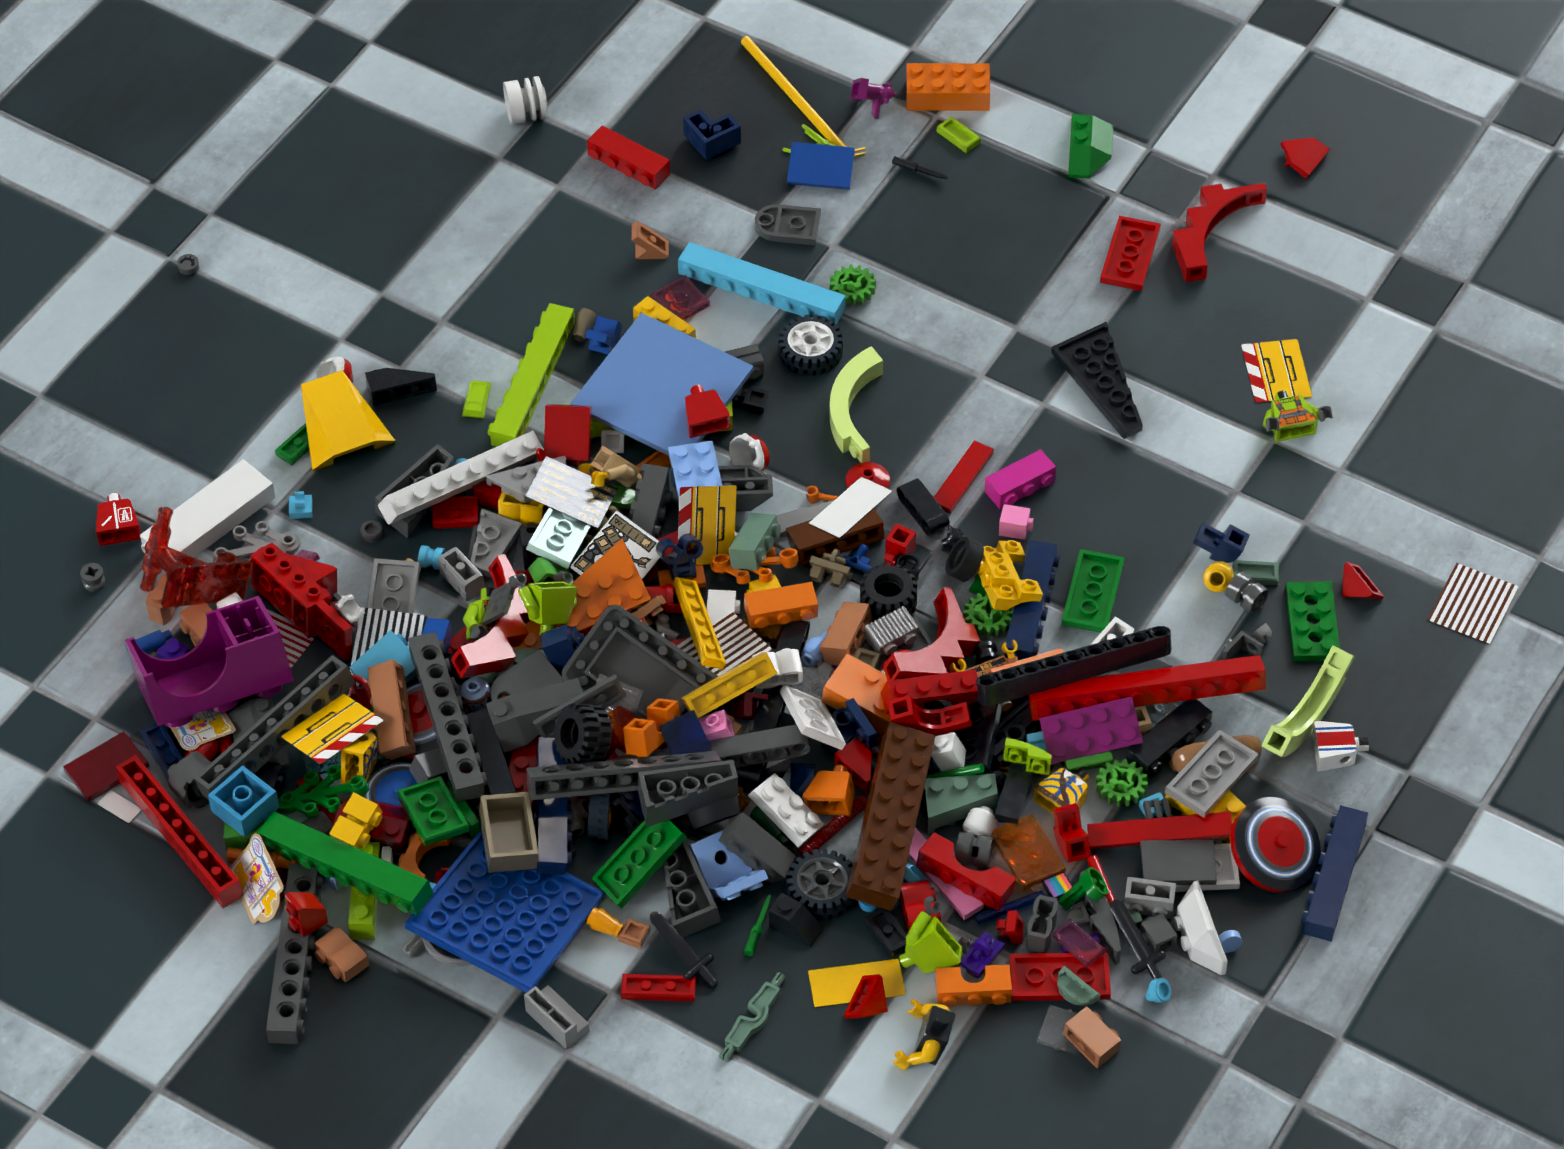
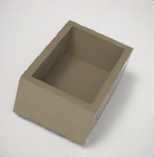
(508, 832)

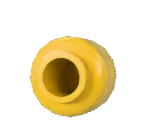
(1218, 576)

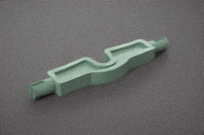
(746, 1026)

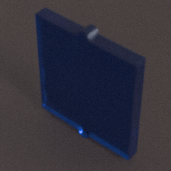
(684, 734)

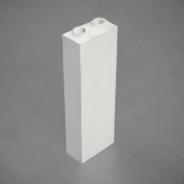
(217, 509)

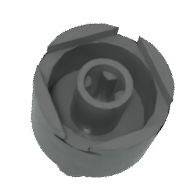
(182, 780)

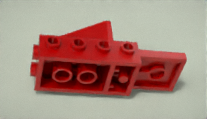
(303, 594)

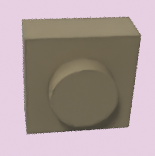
(869, 657)

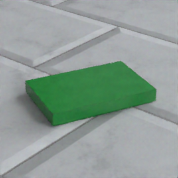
(432, 811)

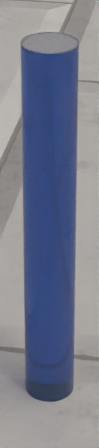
(1010, 906)

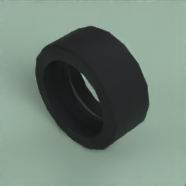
(964, 559)

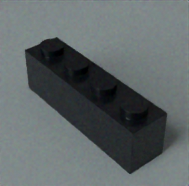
(1169, 735)

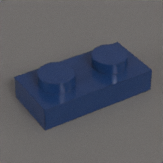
(864, 729)

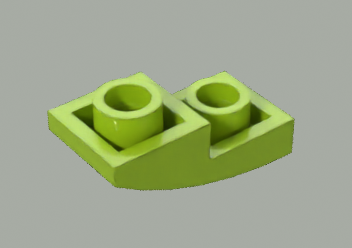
(1025, 753)

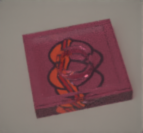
(681, 298)

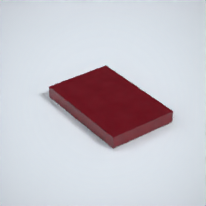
(96, 770)

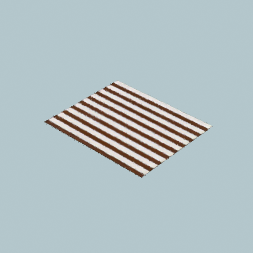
(1473, 603)
(735, 639)

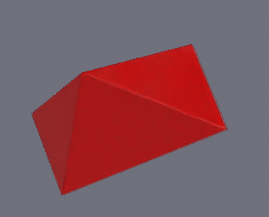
(1358, 584)
(868, 998)

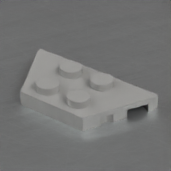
(518, 480)

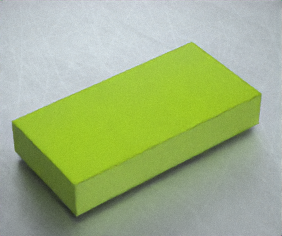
(958, 134)

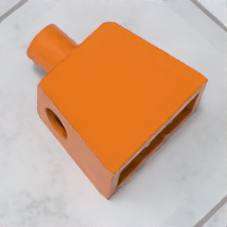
(831, 792)

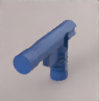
(862, 562)

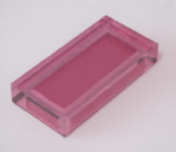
(1078, 942)

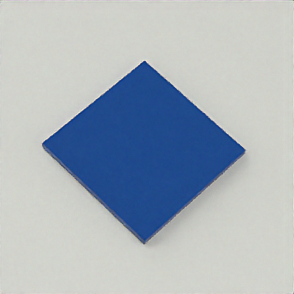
(506, 919)

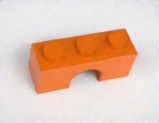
(644, 735)
(954, 990)

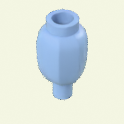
(811, 650)

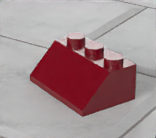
(393, 829)

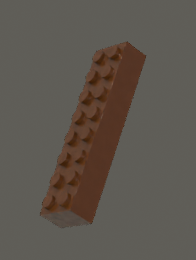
(890, 816)

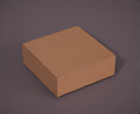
(634, 933)

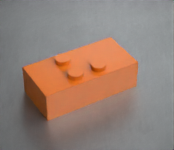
(862, 683)

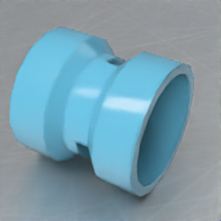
(429, 556)

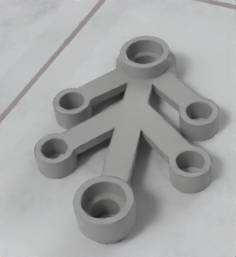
(280, 541)

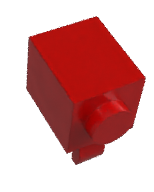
(899, 542)

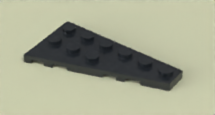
(1099, 373)

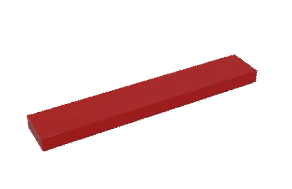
(1165, 828)

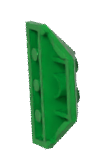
(1089, 145)

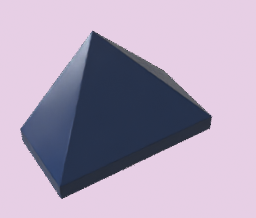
(801, 777)

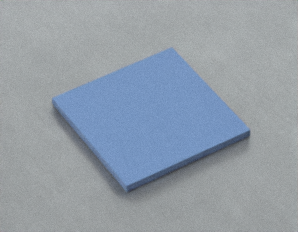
(649, 375)

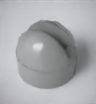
(1260, 632)

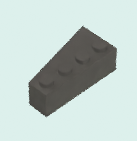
(651, 499)
(688, 894)

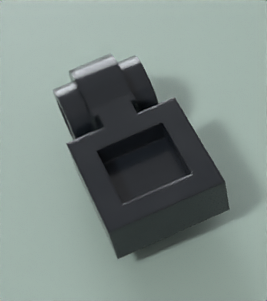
(754, 399)

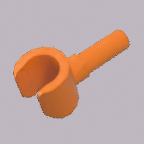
(814, 495)

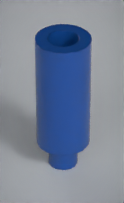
(153, 640)

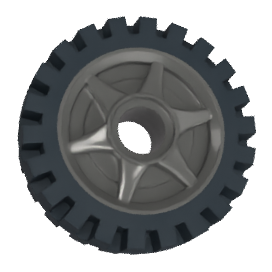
(817, 869)

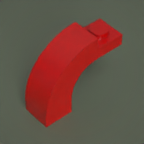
(932, 721)

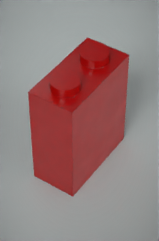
(568, 432)

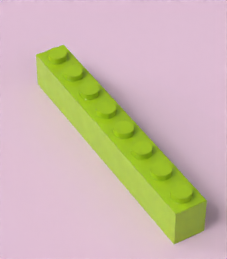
(532, 374)

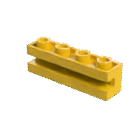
(730, 684)

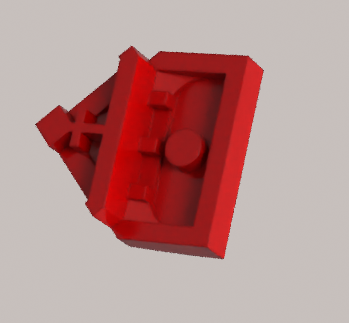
(1304, 154)

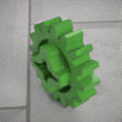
(853, 283)
(976, 613)
(1121, 782)

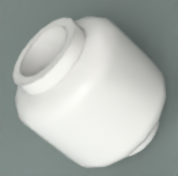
(980, 822)

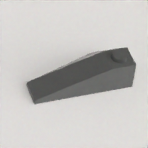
(515, 713)

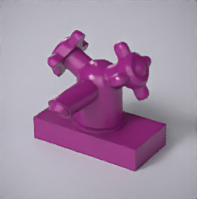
(879, 94)

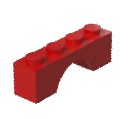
(952, 687)
(990, 886)

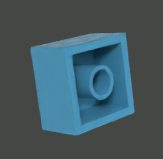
(243, 801)

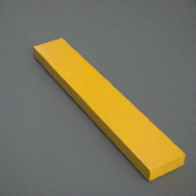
(699, 623)

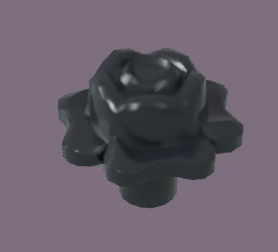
(953, 536)

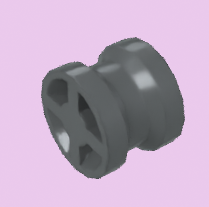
(91, 582)

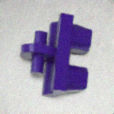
(981, 954)

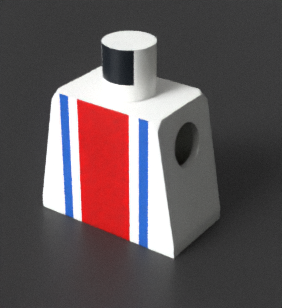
(1336, 745)

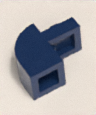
(1222, 546)

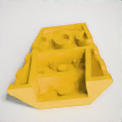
(339, 419)

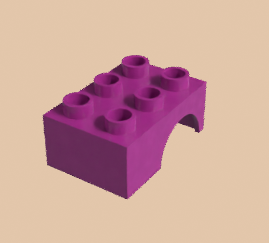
(233, 660)

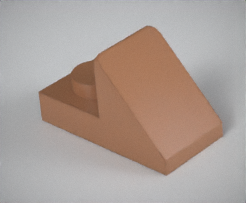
(648, 243)

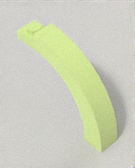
(850, 380)
(1298, 726)

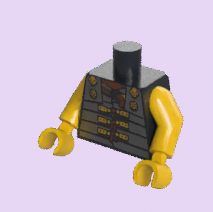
(932, 1036)

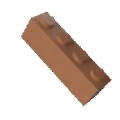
(392, 705)

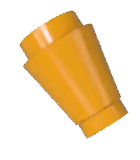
(604, 922)

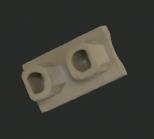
(831, 565)

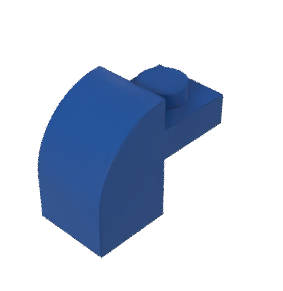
(604, 335)

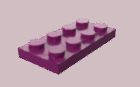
(1091, 730)

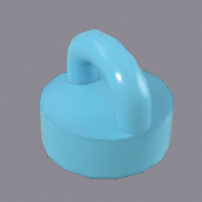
(912, 874)
(1158, 991)

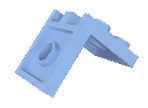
(727, 879)

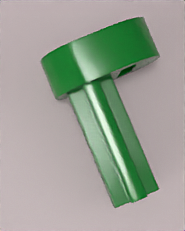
(1090, 883)

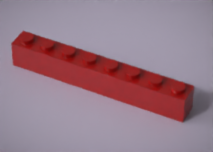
(179, 831)

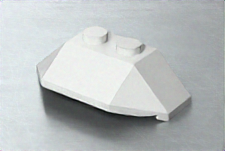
(1198, 931)

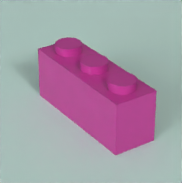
(1020, 479)

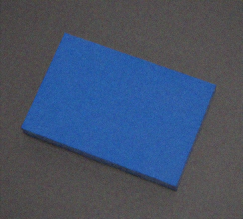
(821, 165)

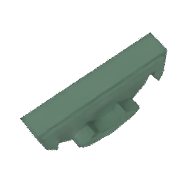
(1075, 989)

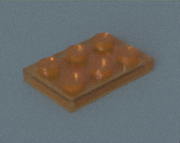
(1027, 851)

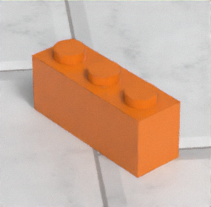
(781, 605)

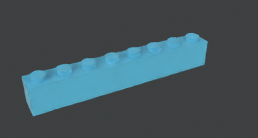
(760, 283)

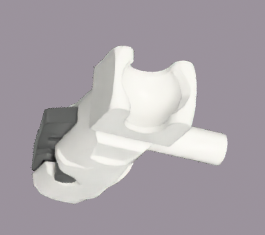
(347, 608)

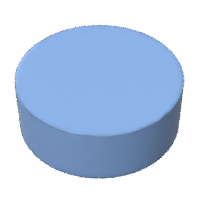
(1230, 940)

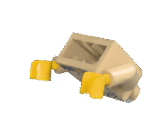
(612, 468)

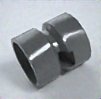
(1247, 592)
(965, 849)

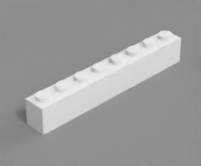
(459, 478)

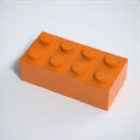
(947, 87)

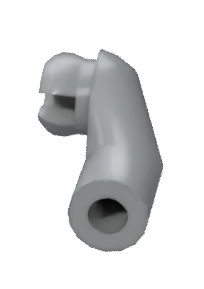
(662, 626)

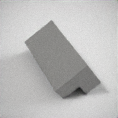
(555, 1016)

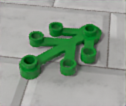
(294, 801)

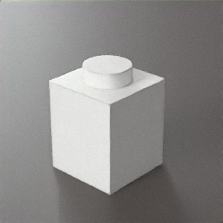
(948, 752)

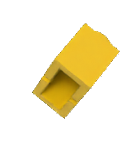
(361, 818)

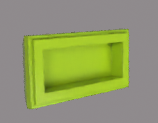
(476, 399)

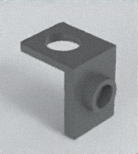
(1240, 642)

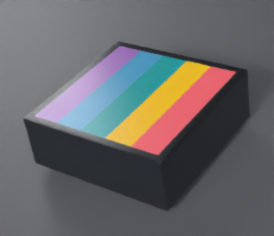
(1057, 885)

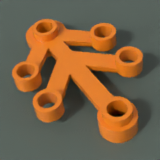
(722, 564)

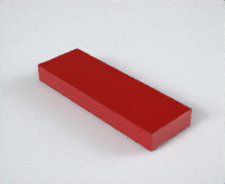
(657, 987)

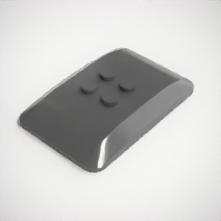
(638, 657)

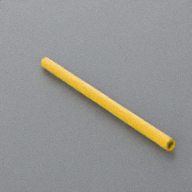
(791, 92)

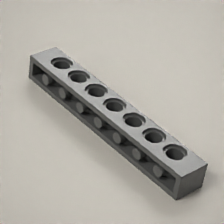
(434, 683)
(264, 737)
(603, 776)
(288, 1029)

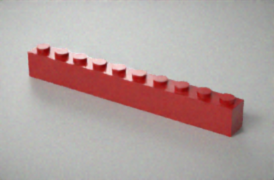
(1154, 686)

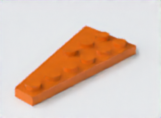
(606, 583)

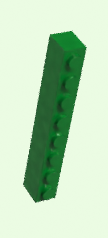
(345, 863)

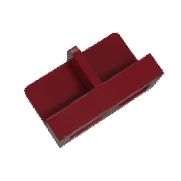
(744, 705)

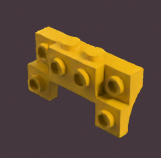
(1001, 579)

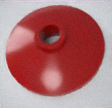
(870, 471)

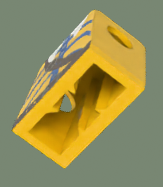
(360, 753)
(1062, 789)

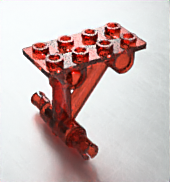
(188, 578)

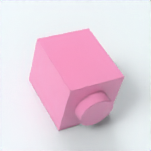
(1015, 522)

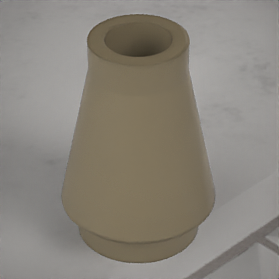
(584, 320)

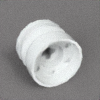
(525, 100)

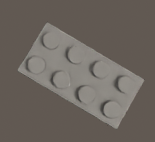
(1211, 773)

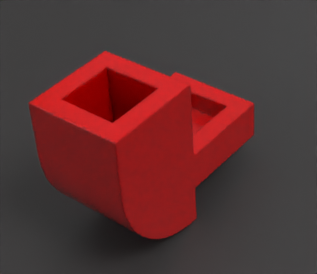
(1069, 833)

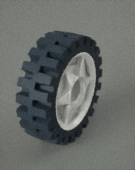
(810, 345)

